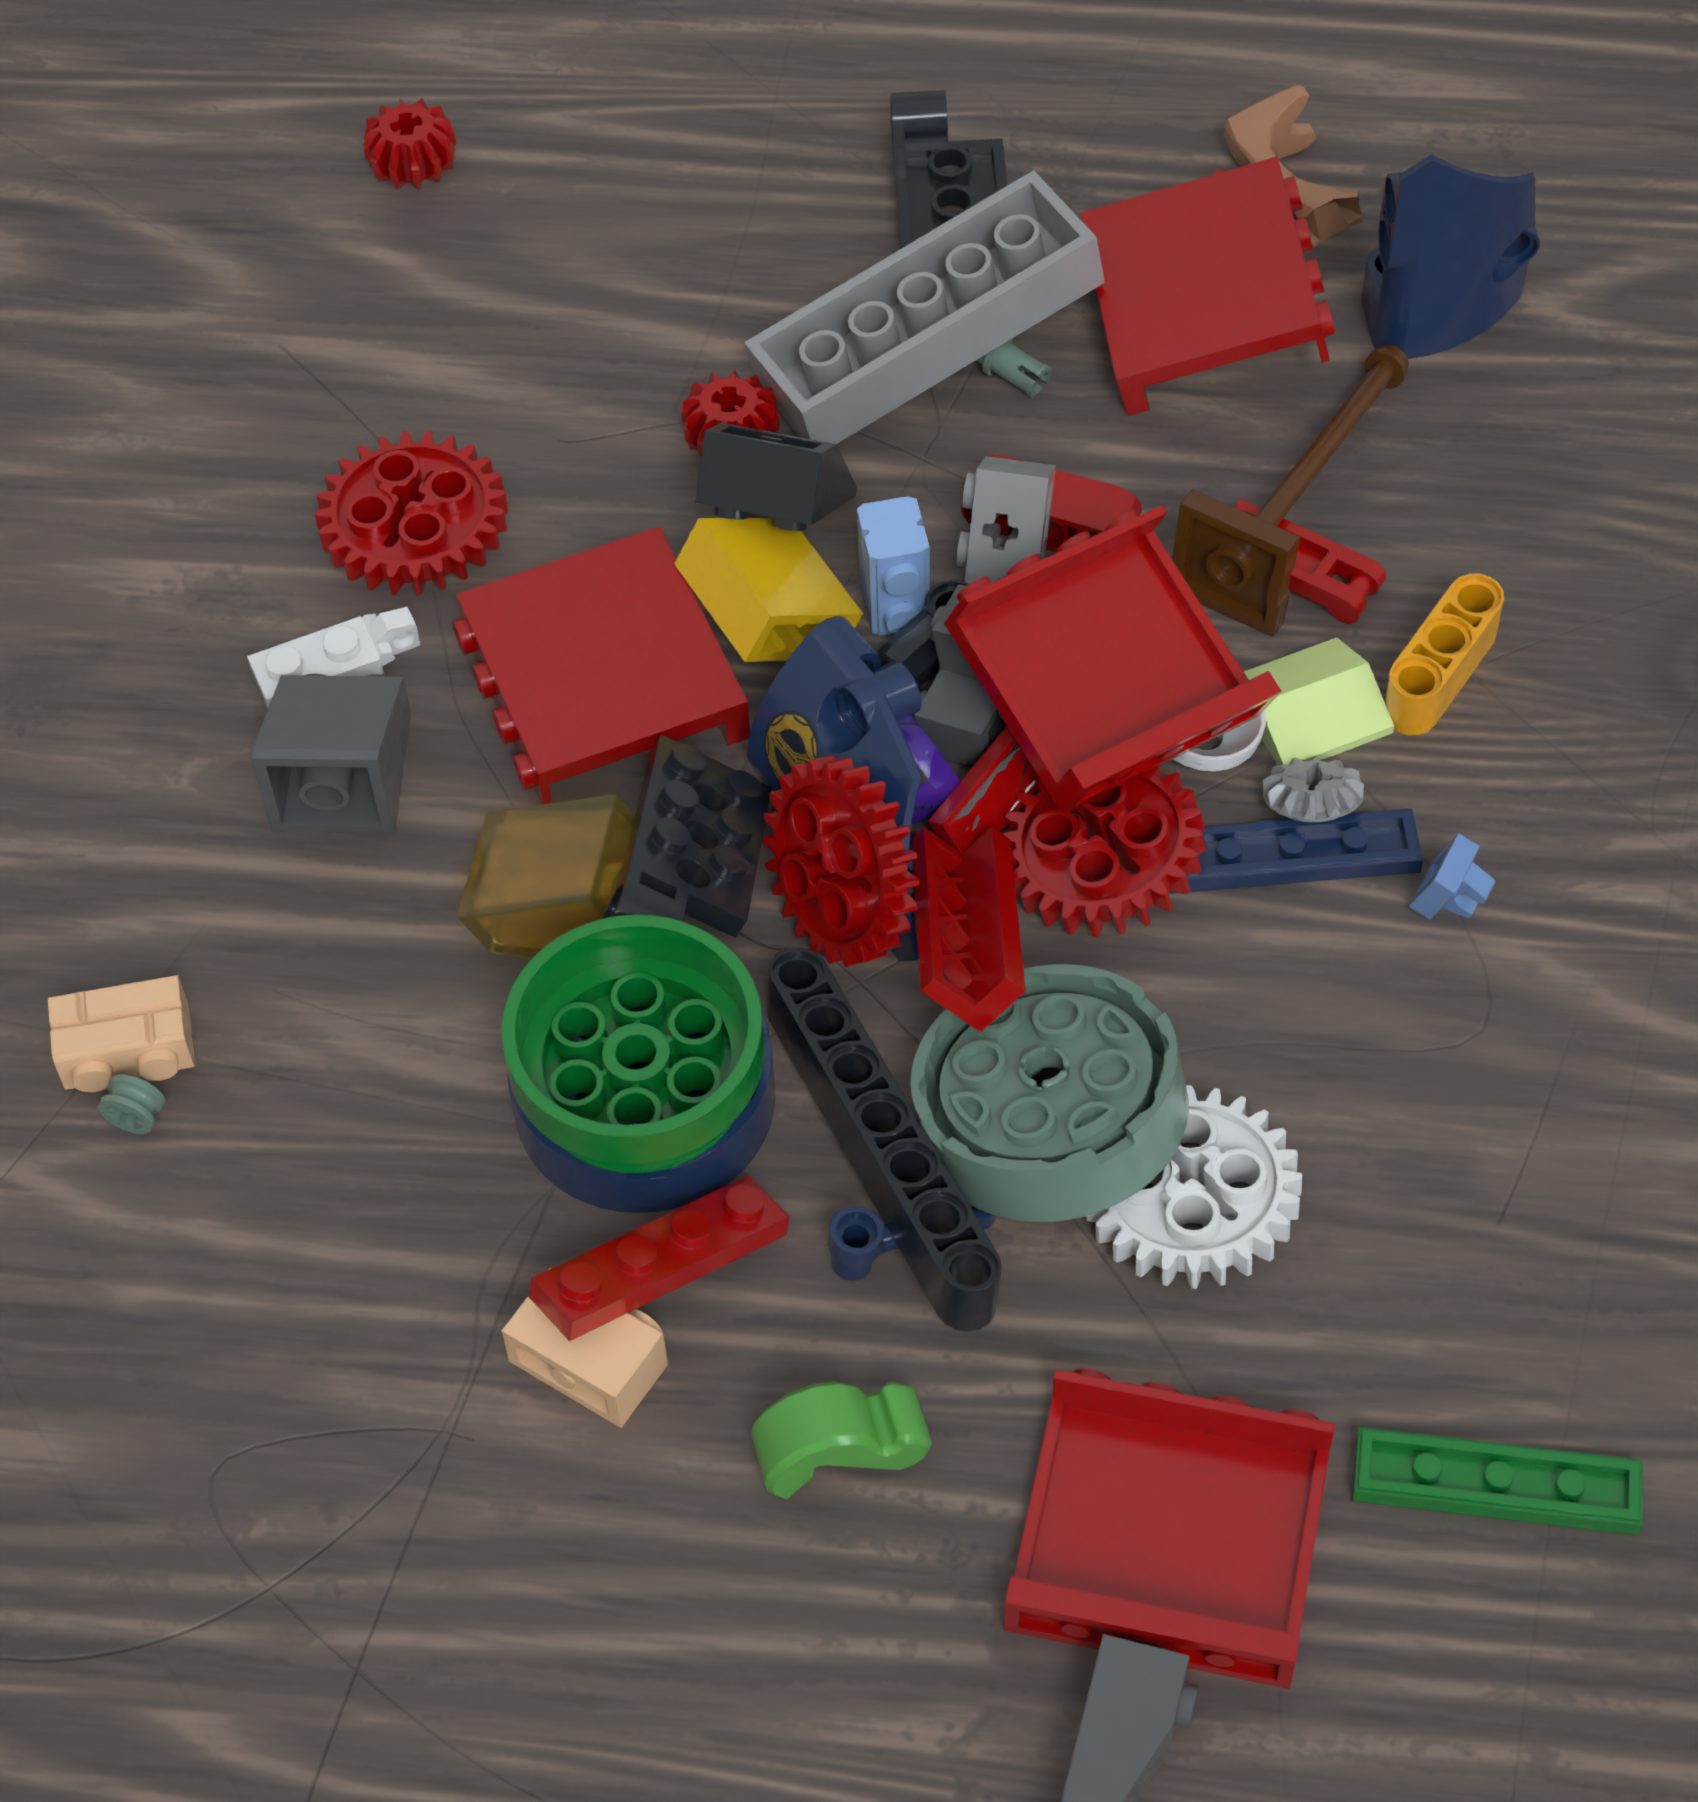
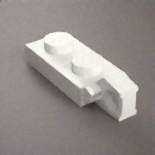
(344, 649)

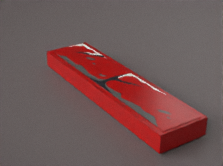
(985, 794)

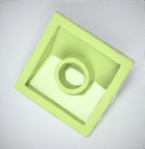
(1324, 703)

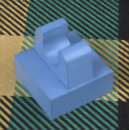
(1453, 881)

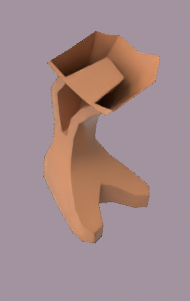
(1269, 132)

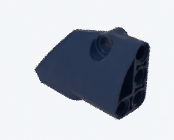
(1447, 255)

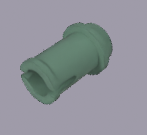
(1012, 365)

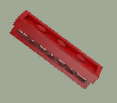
(968, 926)

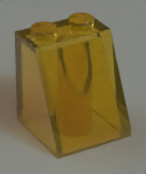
(543, 872)

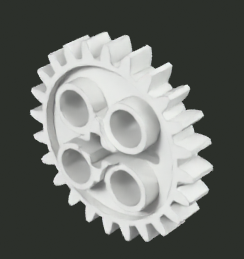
(1197, 1191)

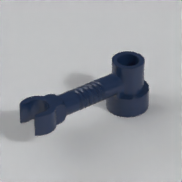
(860, 1237)

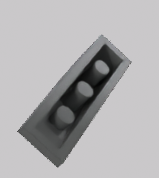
(1128, 1720)

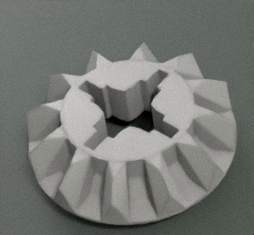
(1335, 793)

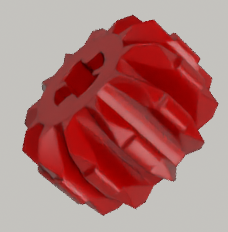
(409, 143)
(728, 402)

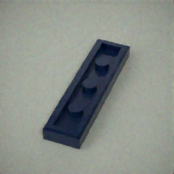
(1308, 851)

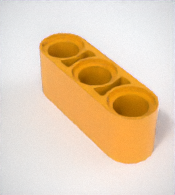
(1443, 653)

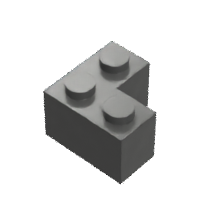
(956, 707)

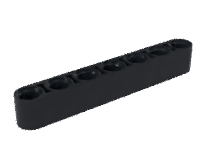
(884, 1140)

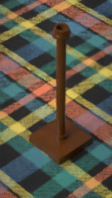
(1245, 560)

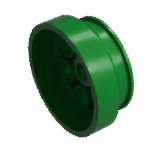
(586, 988)

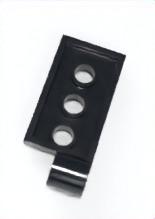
(921, 148)
(662, 834)

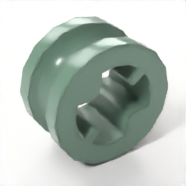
(131, 1104)

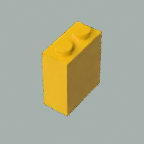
(762, 585)

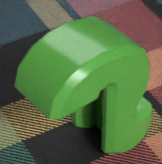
(838, 1428)

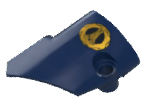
(844, 705)

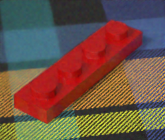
(658, 1257)

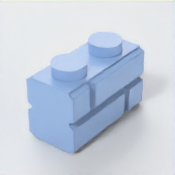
(892, 562)

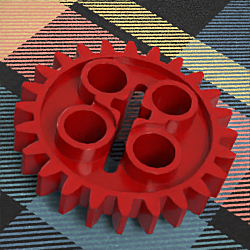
(411, 512)
(840, 860)
(1062, 875)

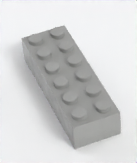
(926, 311)

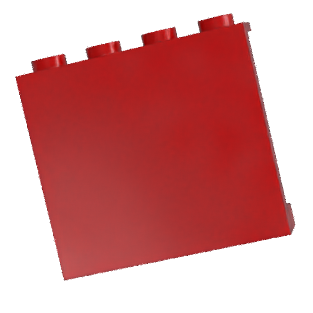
(1206, 277)
(597, 660)
(1103, 660)
(1172, 1525)

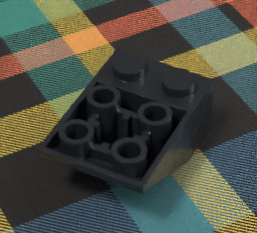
(771, 476)

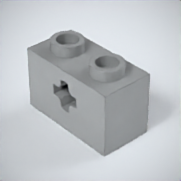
(1008, 488)

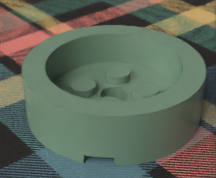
(1081, 1136)

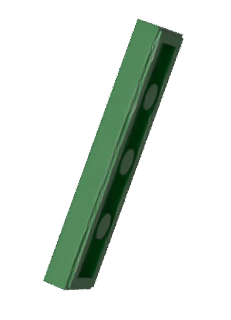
(1498, 1480)

